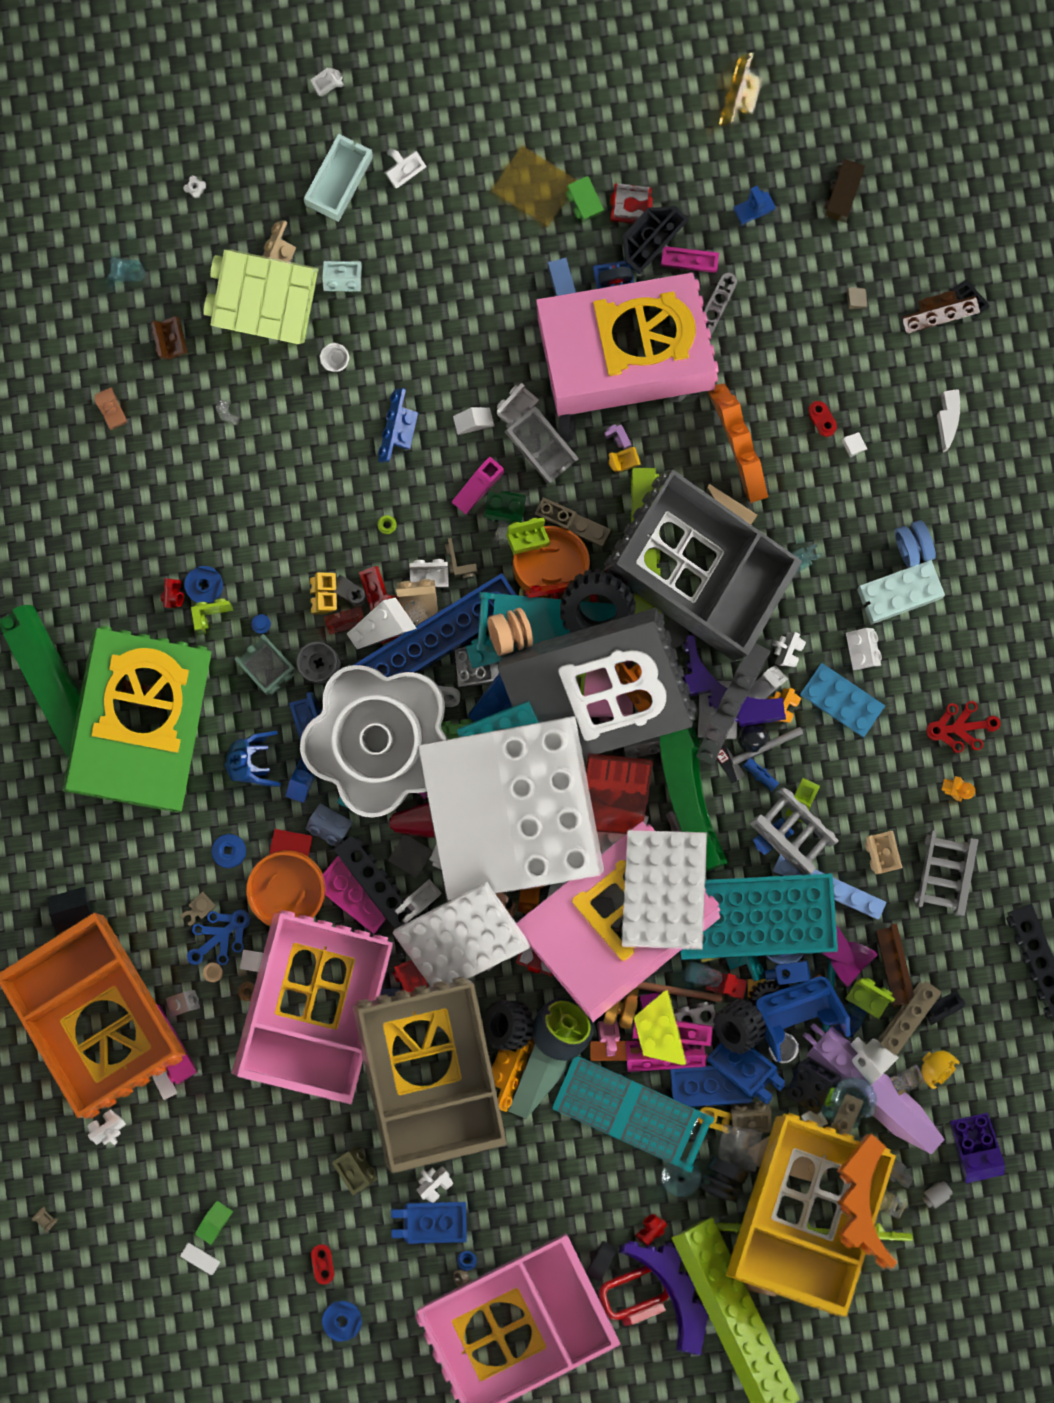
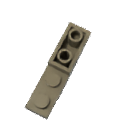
(570, 520)

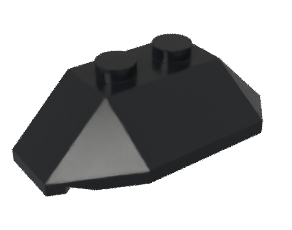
(651, 234)

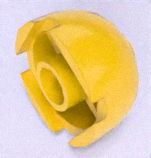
(938, 1067)

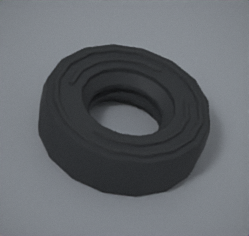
(567, 427)

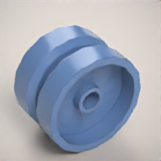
(915, 543)

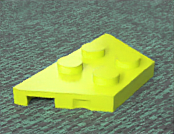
(659, 1031)

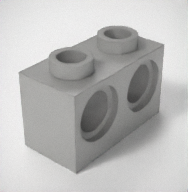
(695, 1013)

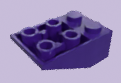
(977, 1148)

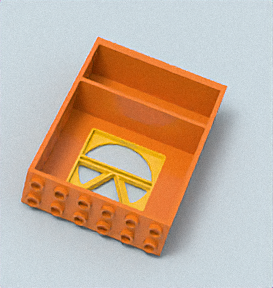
(54, 988)

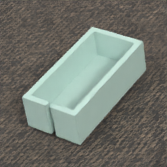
(338, 177)
(901, 592)

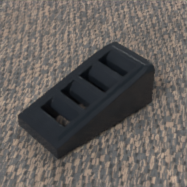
(984, 306)

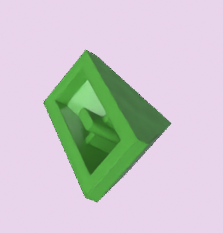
(213, 1222)

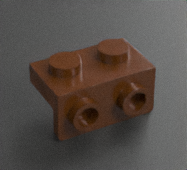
(169, 338)

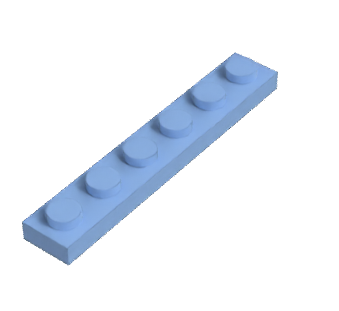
(843, 892)

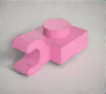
(609, 1034)

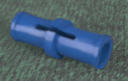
(761, 774)

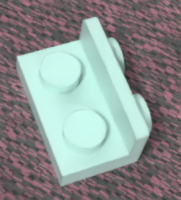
(341, 276)

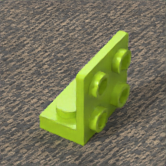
(202, 609)
(869, 997)

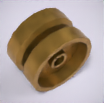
(625, 1008)

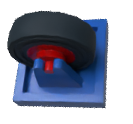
(613, 274)

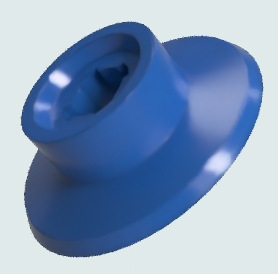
(237, 854)

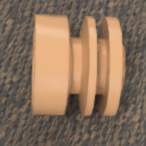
(506, 632)

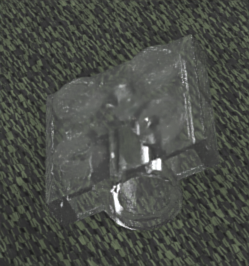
(740, 1146)

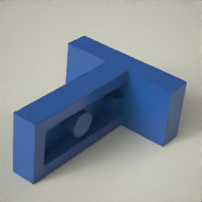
(755, 207)

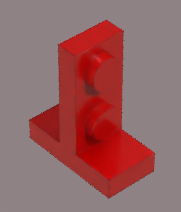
(730, 986)

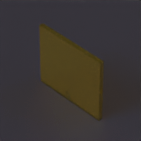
(533, 186)

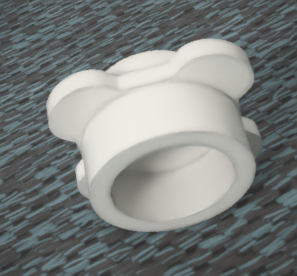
(195, 192)

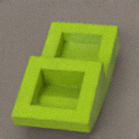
(805, 794)

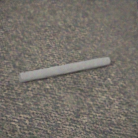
(770, 744)

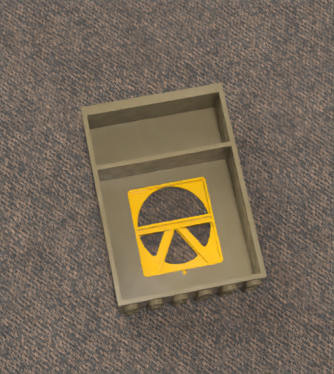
(439, 1119)

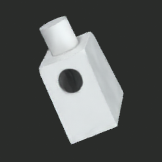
(872, 1059)

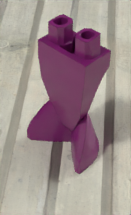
(850, 958)

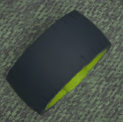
(562, 1029)

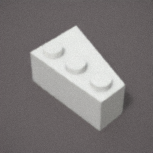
(381, 624)

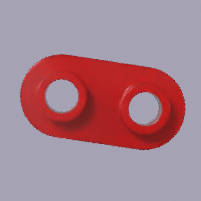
(822, 418)
(321, 1264)

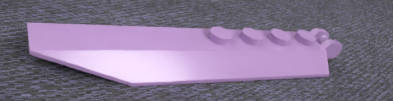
(897, 1113)

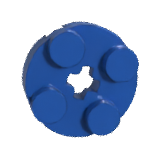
(198, 576)
(332, 1326)

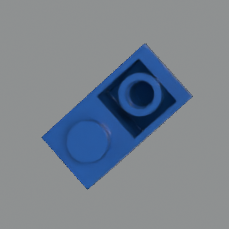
(300, 782)

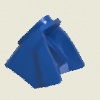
(239, 760)

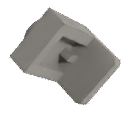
(182, 1003)

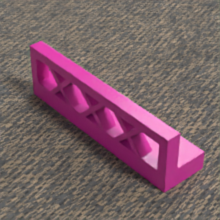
(638, 1062)

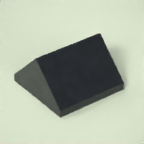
(69, 908)

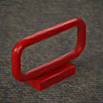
(637, 1312)

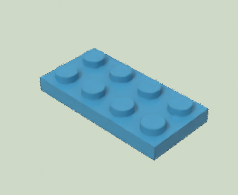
(842, 700)

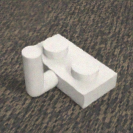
(405, 168)

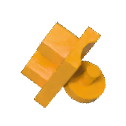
(789, 698)
(958, 789)

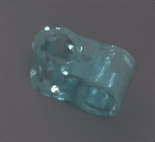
(122, 270)
(702, 975)

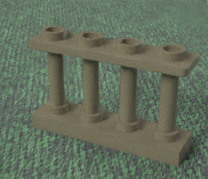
(908, 1017)

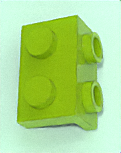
(527, 536)

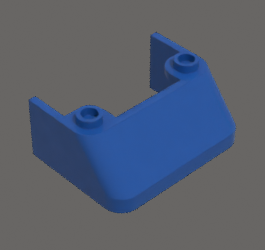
(800, 1004)

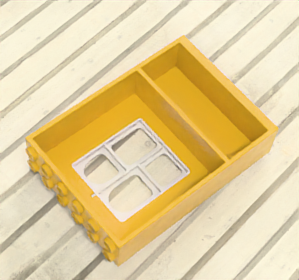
(788, 1255)

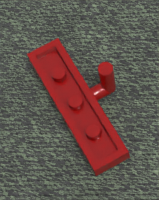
(375, 590)

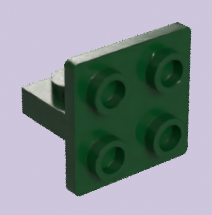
(504, 506)

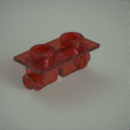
(343, 620)

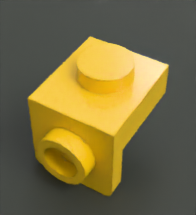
(624, 460)

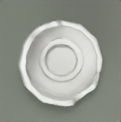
(334, 357)
(789, 1049)

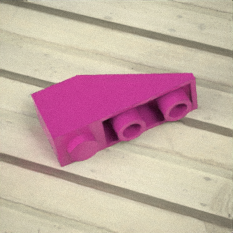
(478, 485)

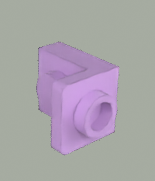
(622, 439)

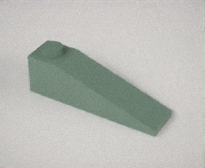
(536, 1082)

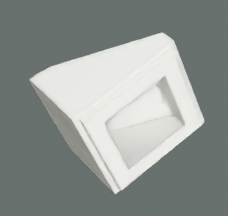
(854, 444)

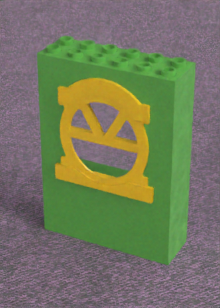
(129, 765)

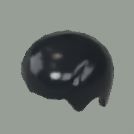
(753, 737)

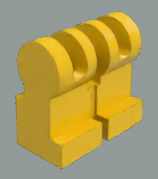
(322, 586)

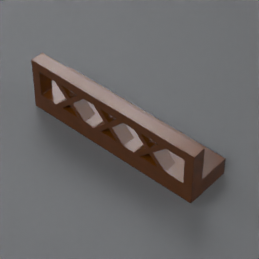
(895, 965)

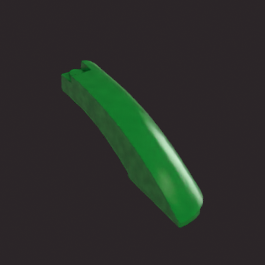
(43, 670)
(686, 791)

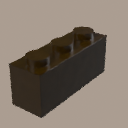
(843, 190)

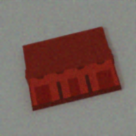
(618, 791)

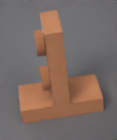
(110, 408)

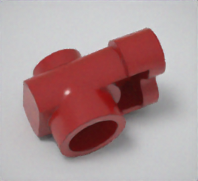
(171, 596)
(653, 1229)

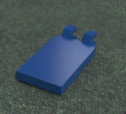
(747, 1071)
(432, 1222)

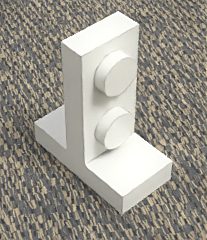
(767, 683)

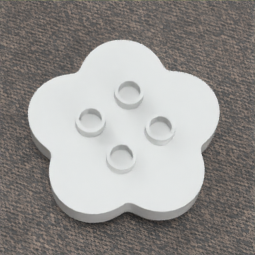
(372, 736)

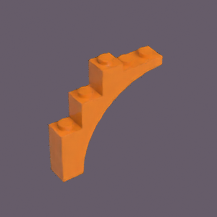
(741, 443)
(856, 1201)

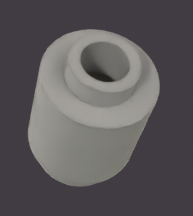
(937, 1194)

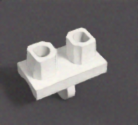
(785, 648)
(107, 1131)
(431, 1181)

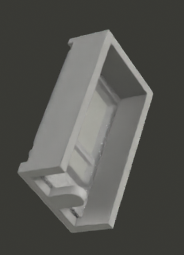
(540, 444)

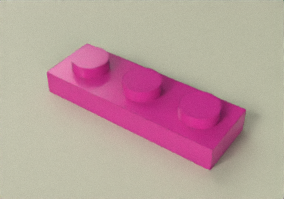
(690, 259)

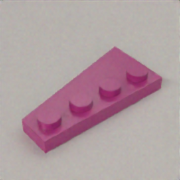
(350, 896)

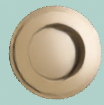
(212, 972)

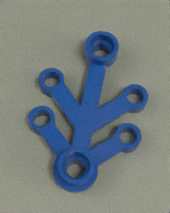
(221, 934)

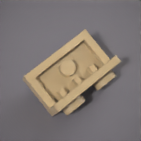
(883, 852)

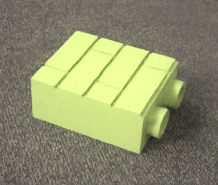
(261, 296)

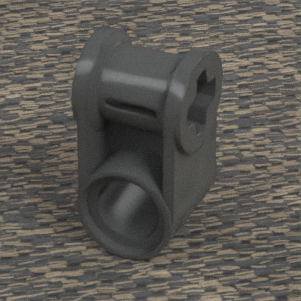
(346, 590)

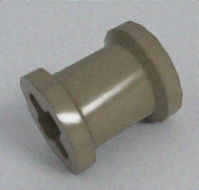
(44, 1219)

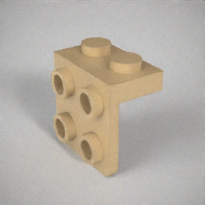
(424, 589)

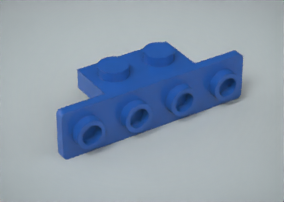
(399, 426)

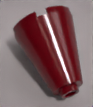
(413, 821)

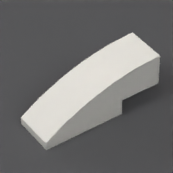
(948, 417)

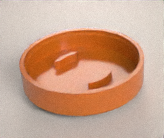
(552, 564)
(287, 883)

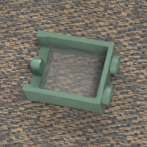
(266, 665)

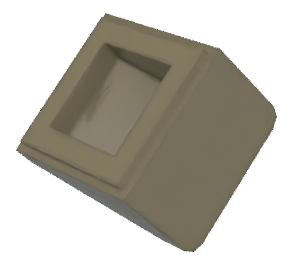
(856, 298)

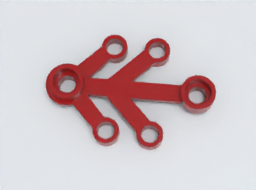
(960, 727)

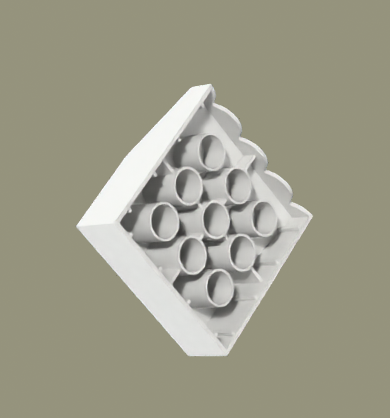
(512, 808)

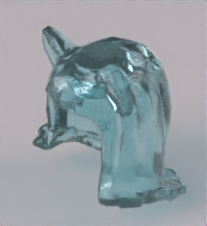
(855, 1088)

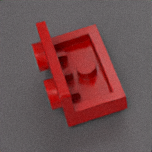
(409, 976)

